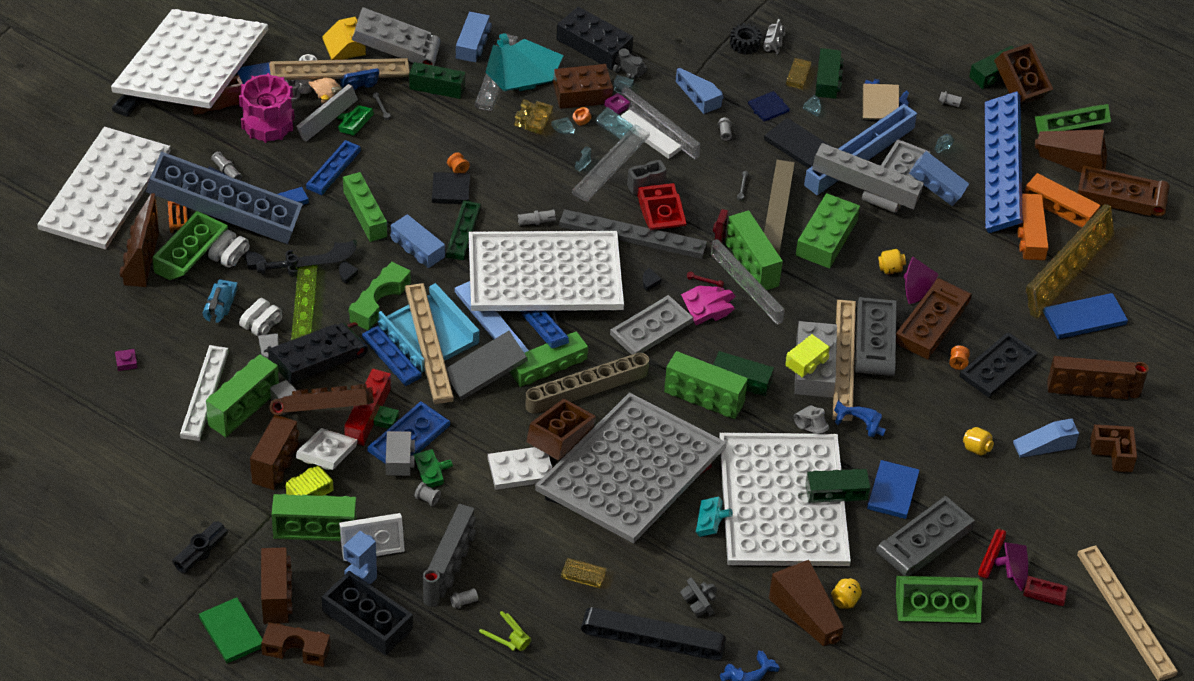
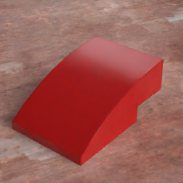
(661, 206)

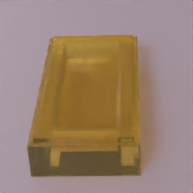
(798, 73)
(583, 573)

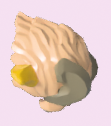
(325, 88)

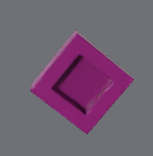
(617, 103)
(126, 359)

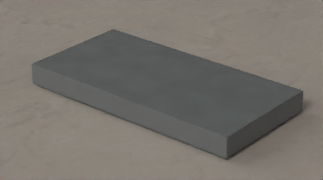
(485, 365)

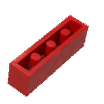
(362, 416)

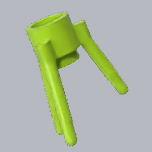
(518, 637)

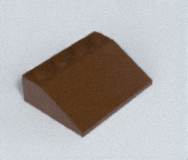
(141, 245)

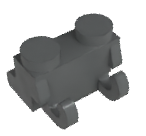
(629, 64)

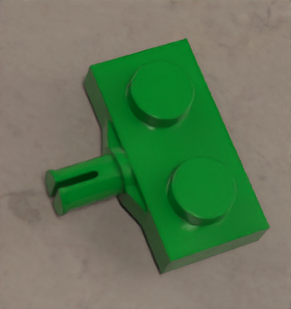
(354, 120)
(430, 468)

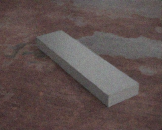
(327, 112)

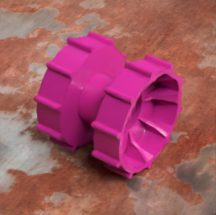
(267, 107)

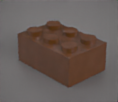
(1023, 73)
(582, 86)
(560, 428)
(274, 452)
(276, 585)

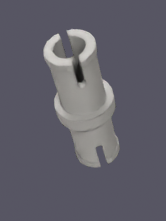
(226, 166)
(536, 217)

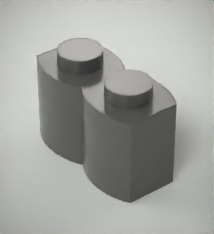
(646, 175)

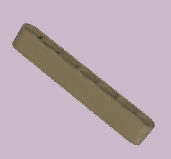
(779, 202)
(587, 382)

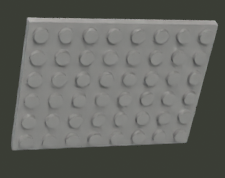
(630, 467)

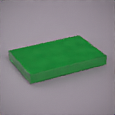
(231, 630)

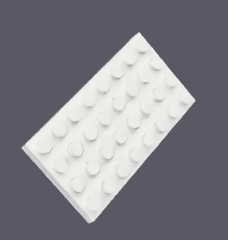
(103, 188)

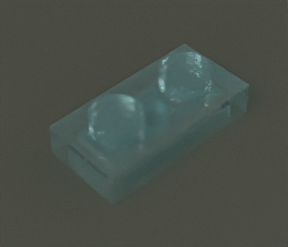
(613, 123)

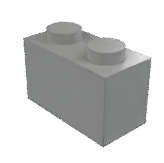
(399, 453)

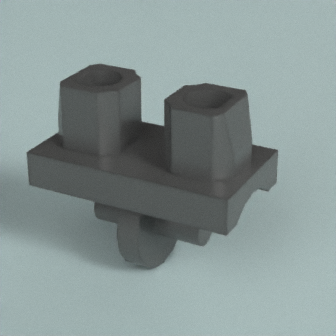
(693, 591)

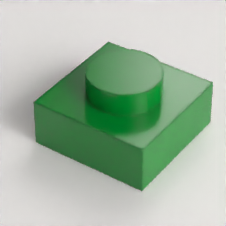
(386, 417)

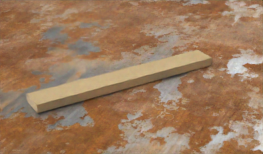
(337, 68)
(429, 343)
(845, 355)
(1127, 613)

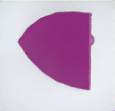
(918, 280)
(1016, 563)

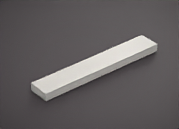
(206, 385)

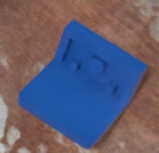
(362, 78)

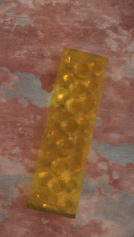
(1070, 261)

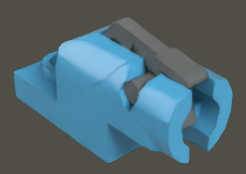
(220, 300)

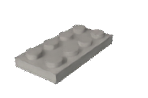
(651, 325)

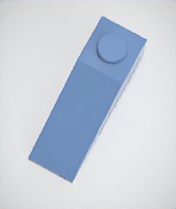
(700, 91)
(1049, 438)

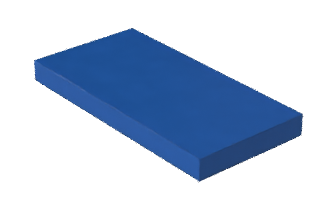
(1085, 315)
(422, 423)

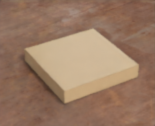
(879, 100)

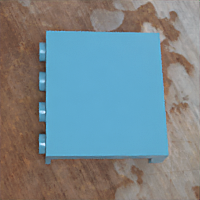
(451, 324)

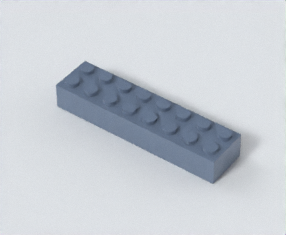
(224, 197)

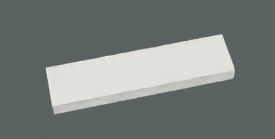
(657, 139)

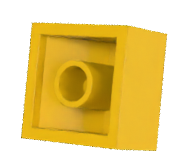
(339, 40)

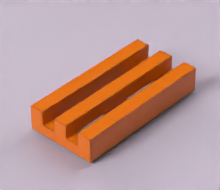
(176, 226)

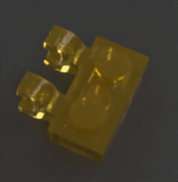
(538, 116)

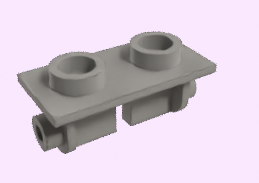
(774, 37)

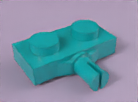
(710, 516)

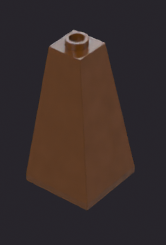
(1073, 148)
(804, 600)

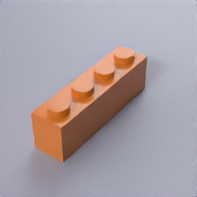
(1062, 200)
(1033, 229)

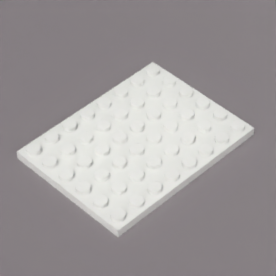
(190, 58)
(545, 271)
(770, 502)

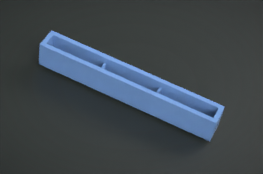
(868, 144)

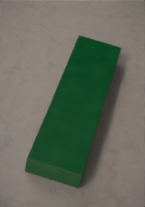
(465, 223)

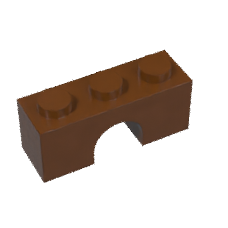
(280, 638)

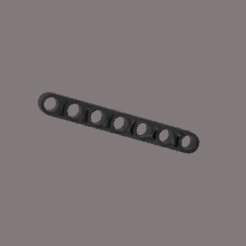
(653, 633)

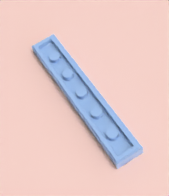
(489, 320)

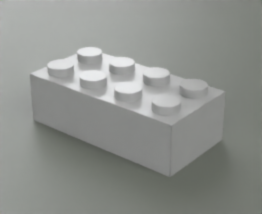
(823, 379)

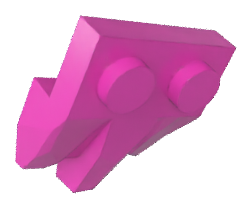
(708, 303)

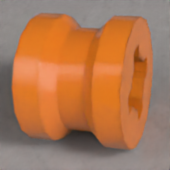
(458, 163)
(959, 357)

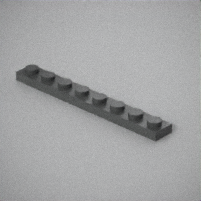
(635, 234)

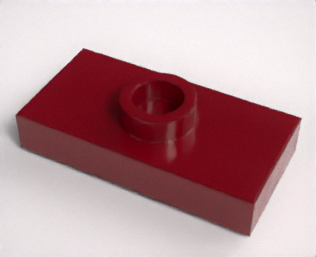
(721, 226)
(1045, 591)

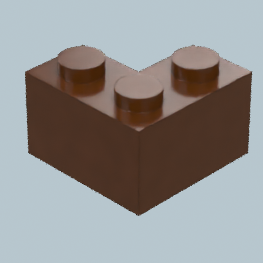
(1117, 443)

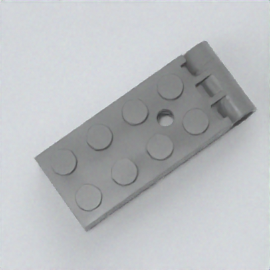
(396, 37)
(901, 160)

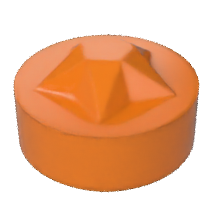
(582, 116)

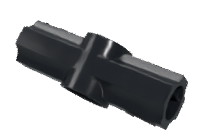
(200, 547)

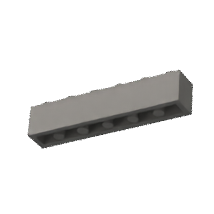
(867, 176)

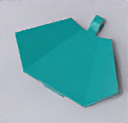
(521, 64)

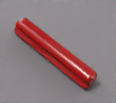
(992, 553)

